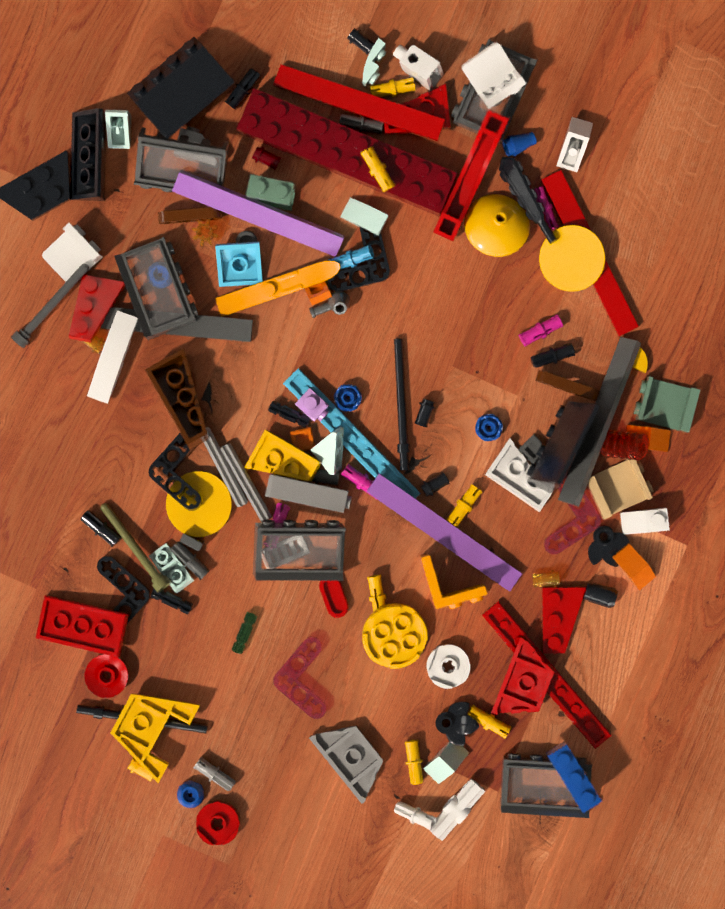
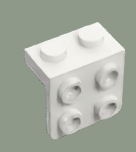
(493, 75)
(71, 251)

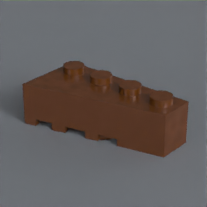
(177, 392)

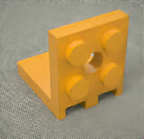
(454, 598)

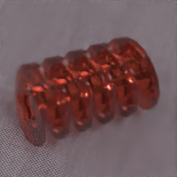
(625, 445)

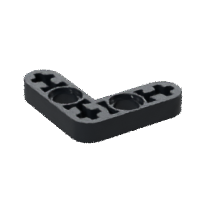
(367, 269)
(169, 468)
(129, 599)

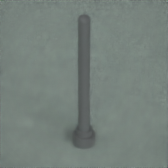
(23, 335)

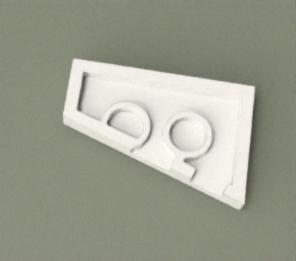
(510, 472)

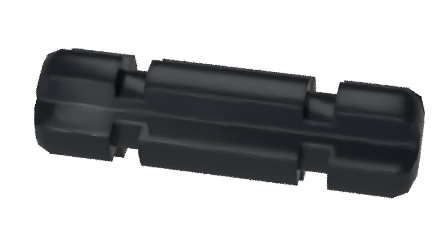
(289, 414)
(172, 601)

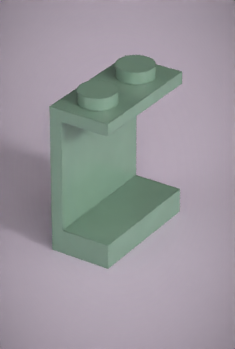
(272, 192)
(666, 404)

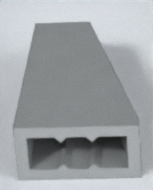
(307, 493)

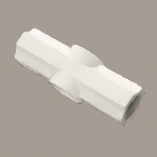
(457, 808)

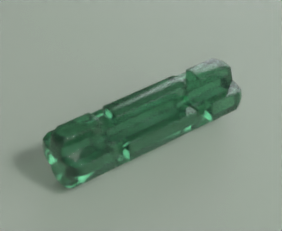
(244, 632)

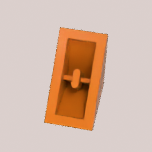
(657, 437)
(634, 566)

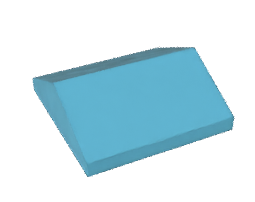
(239, 264)

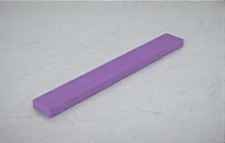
(258, 213)
(444, 532)

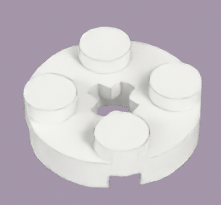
(453, 677)

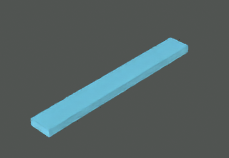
(353, 439)

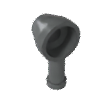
(337, 298)

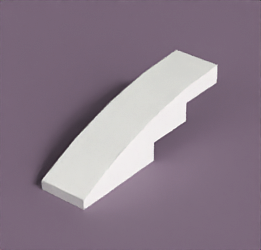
(112, 357)

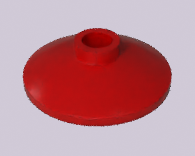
(95, 678)

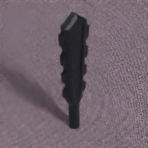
(520, 185)

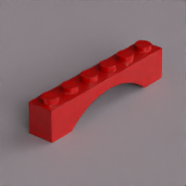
(471, 175)

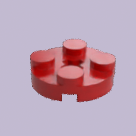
(217, 835)

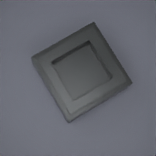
(530, 449)
(191, 542)

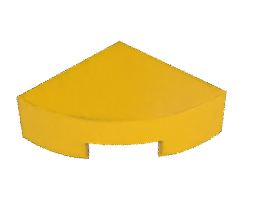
(641, 361)

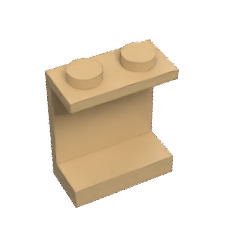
(619, 488)

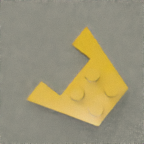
(142, 724)

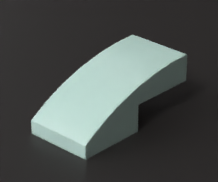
(364, 216)

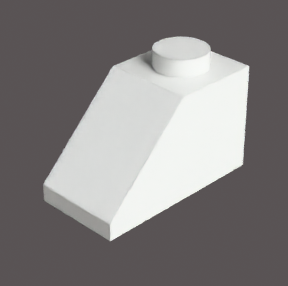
(574, 144)
(644, 521)

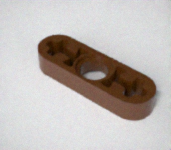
(189, 215)
(567, 385)

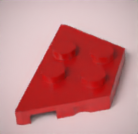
(524, 681)

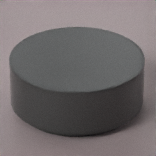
(246, 236)

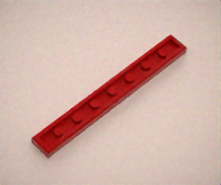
(359, 102)
(606, 285)
(558, 689)

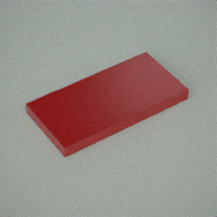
(82, 626)

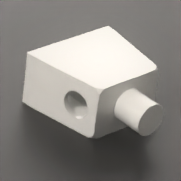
(419, 66)

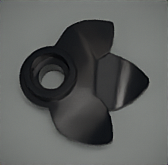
(606, 549)
(460, 723)

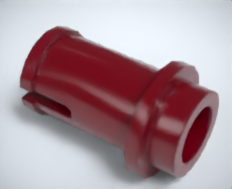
(266, 158)

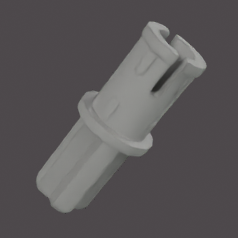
(214, 774)

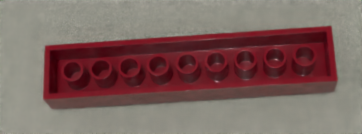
(340, 150)

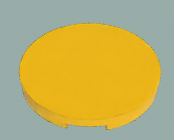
(572, 260)
(213, 511)
(394, 635)

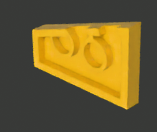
(282, 458)

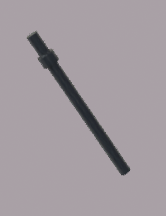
(403, 446)
(99, 712)

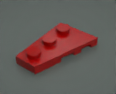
(431, 102)
(93, 303)
(559, 615)

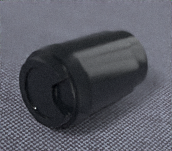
(600, 595)

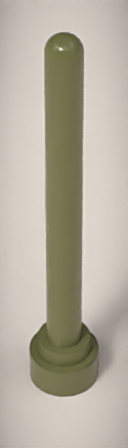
(159, 580)

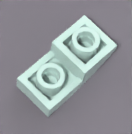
(371, 69)
(170, 565)

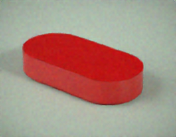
(334, 598)

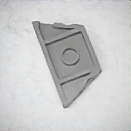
(350, 757)

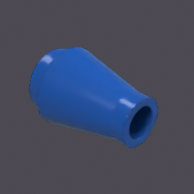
(518, 143)

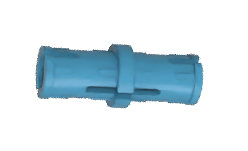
(352, 258)

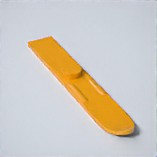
(277, 287)

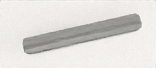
(225, 470)
(245, 482)

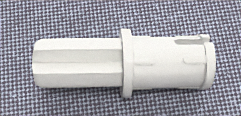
(415, 815)

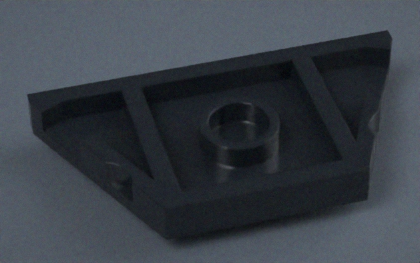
(40, 188)

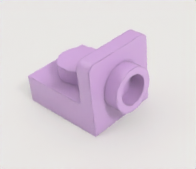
(313, 405)

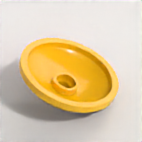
(491, 235)

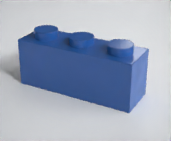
(573, 777)

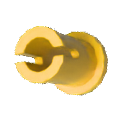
(135, 767)

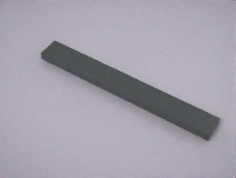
(205, 327)
(608, 401)

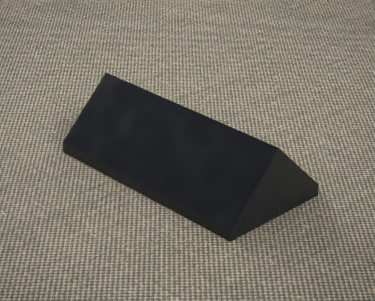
(88, 155)

